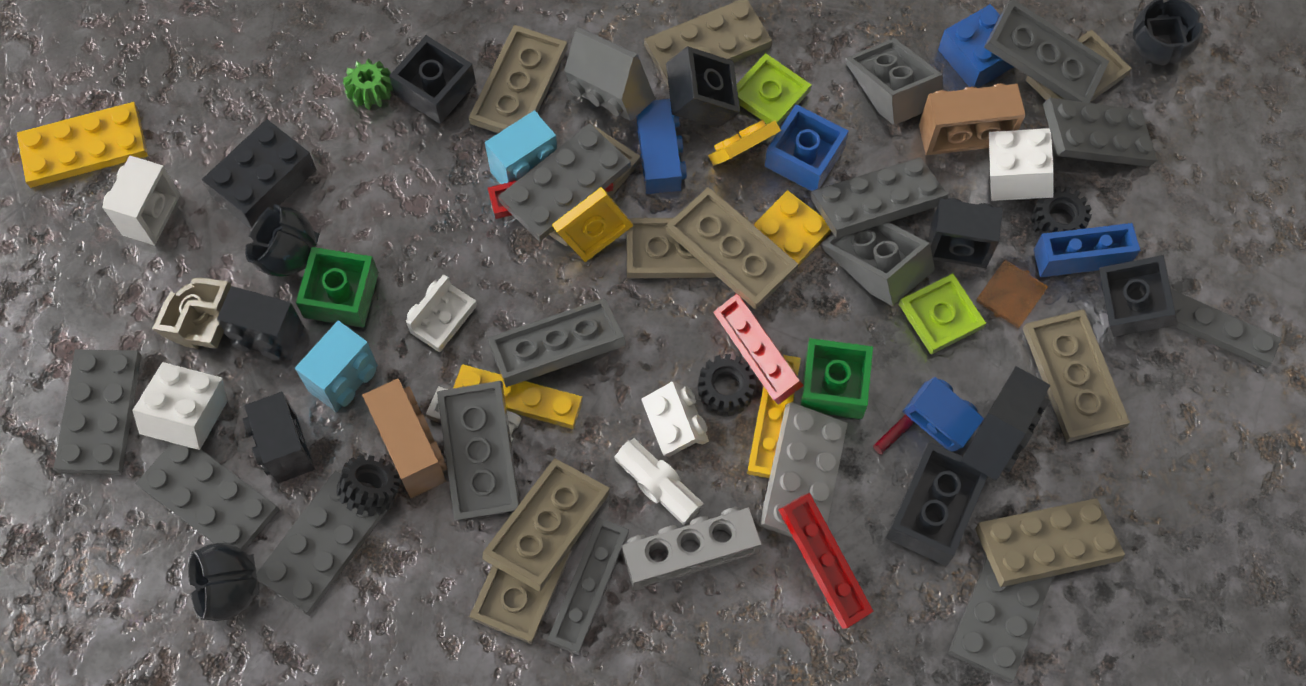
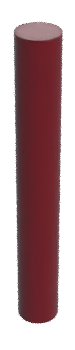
(893, 434)

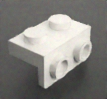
(440, 313)
(675, 418)

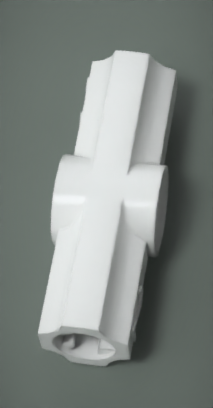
(659, 481)

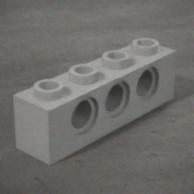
(711, 553)

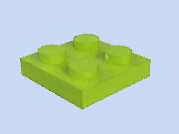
(771, 90)
(942, 313)

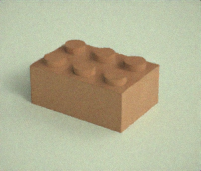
(965, 117)
(406, 437)

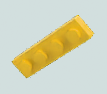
(528, 398)
(768, 429)

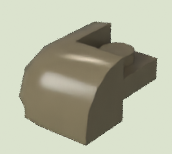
(192, 313)

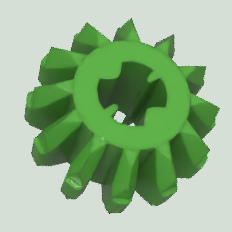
(368, 84)

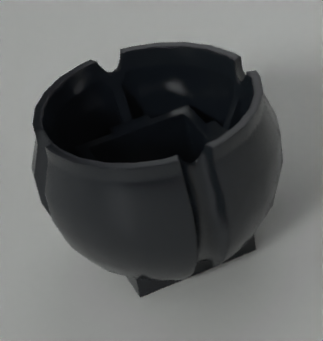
(1171, 18)
(281, 242)
(222, 581)

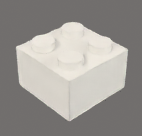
(1021, 164)
(141, 200)
(180, 405)

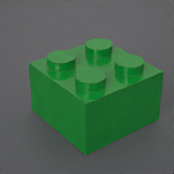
(337, 287)
(836, 378)

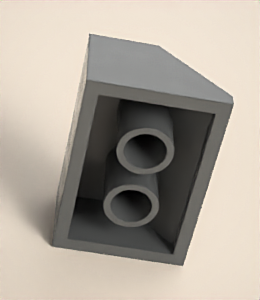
(607, 75)

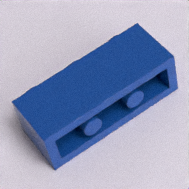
(660, 148)
(1085, 249)

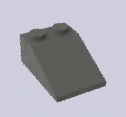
(895, 79)
(883, 260)

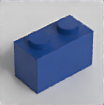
(943, 414)

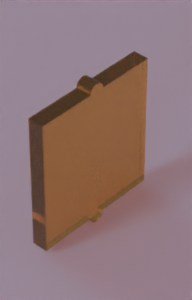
(1011, 293)

